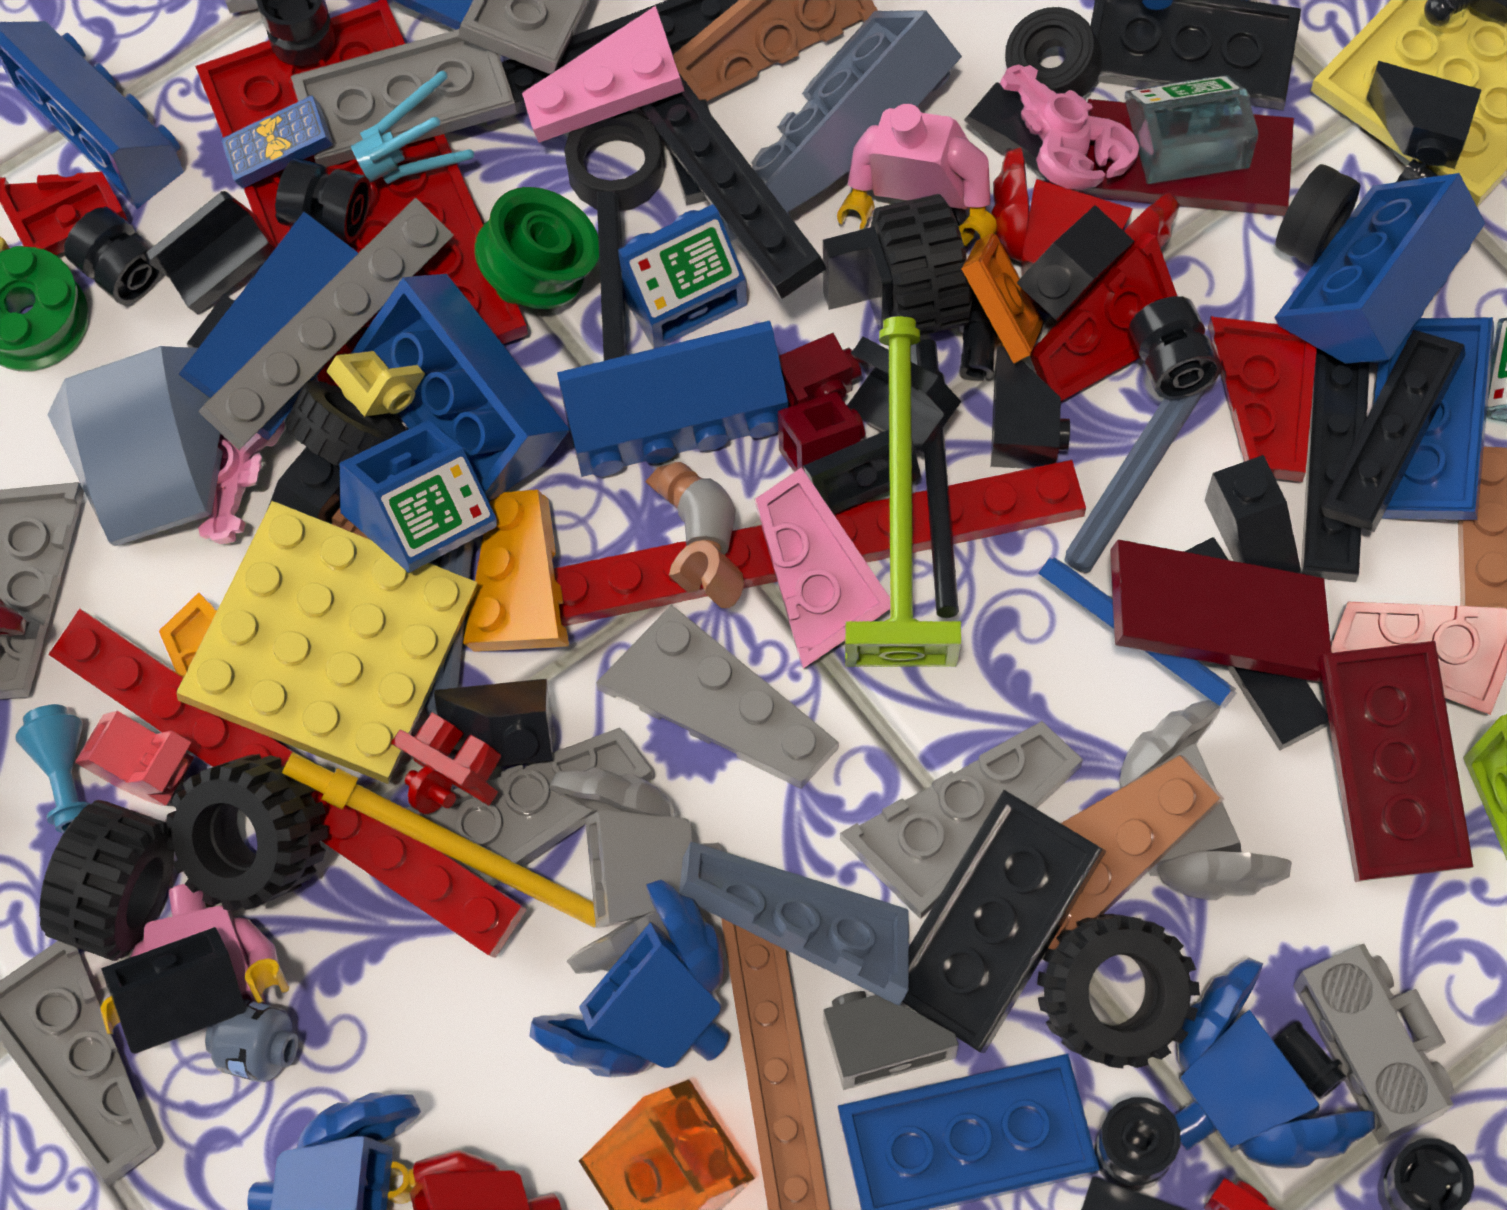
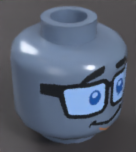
(253, 1042)

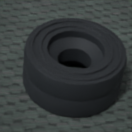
(1059, 28)
(1317, 213)

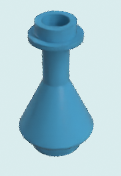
(52, 741)

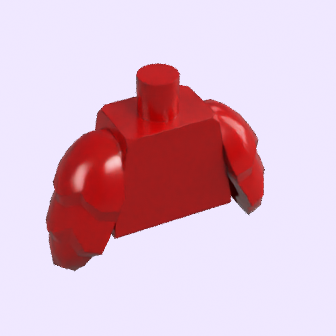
(1056, 209)

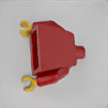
(464, 1183)

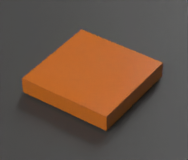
(1001, 297)

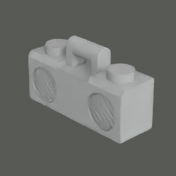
(1360, 1026)

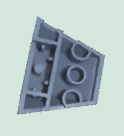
(139, 443)

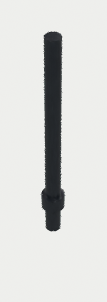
(939, 503)

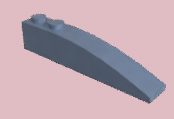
(882, 65)

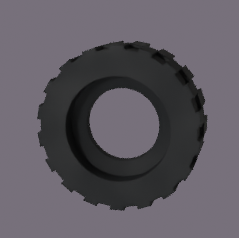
(334, 425)

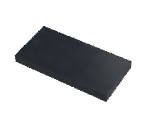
(1198, 41)
(996, 919)

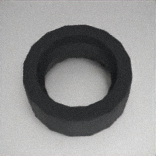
(623, 127)

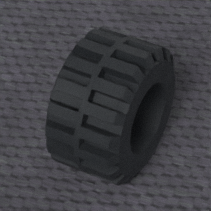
(925, 262)
(209, 838)
(106, 880)
(1165, 998)

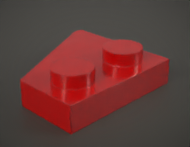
(51, 206)

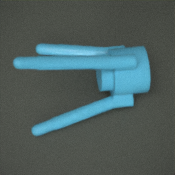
(381, 153)

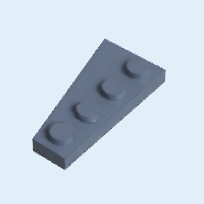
(817, 921)

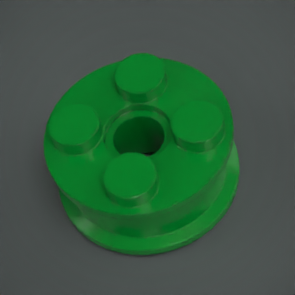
(536, 248)
(55, 321)

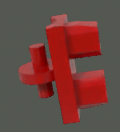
(433, 783)

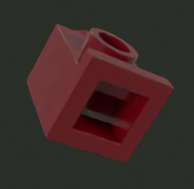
(818, 370)
(817, 429)

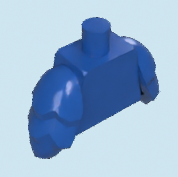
(650, 1001)
(1249, 1087)
(339, 1158)

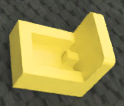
(373, 385)

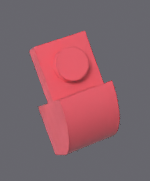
(136, 757)

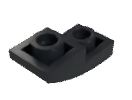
(1000, 123)

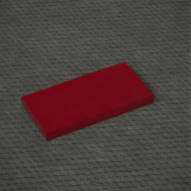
(1256, 189)
(1219, 610)
(1395, 761)

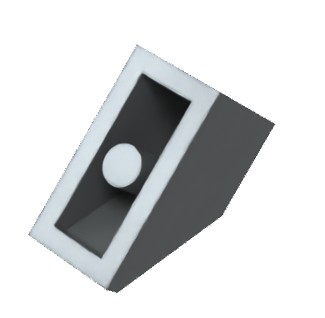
(881, 1040)

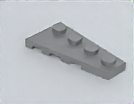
(33, 552)
(702, 687)
(525, 812)
(924, 838)
(63, 1049)

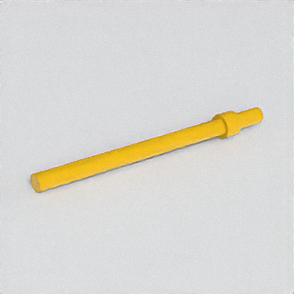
(341, 789)

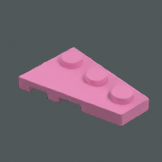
(606, 80)
(816, 567)

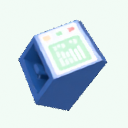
(682, 276)
(415, 496)

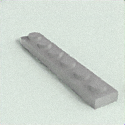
(324, 324)

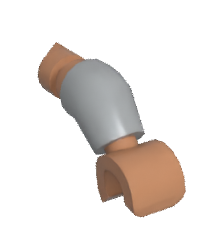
(708, 530)

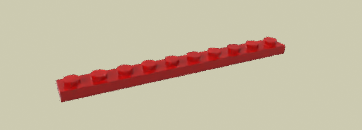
(977, 508)
(395, 859)

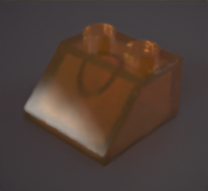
(667, 1156)

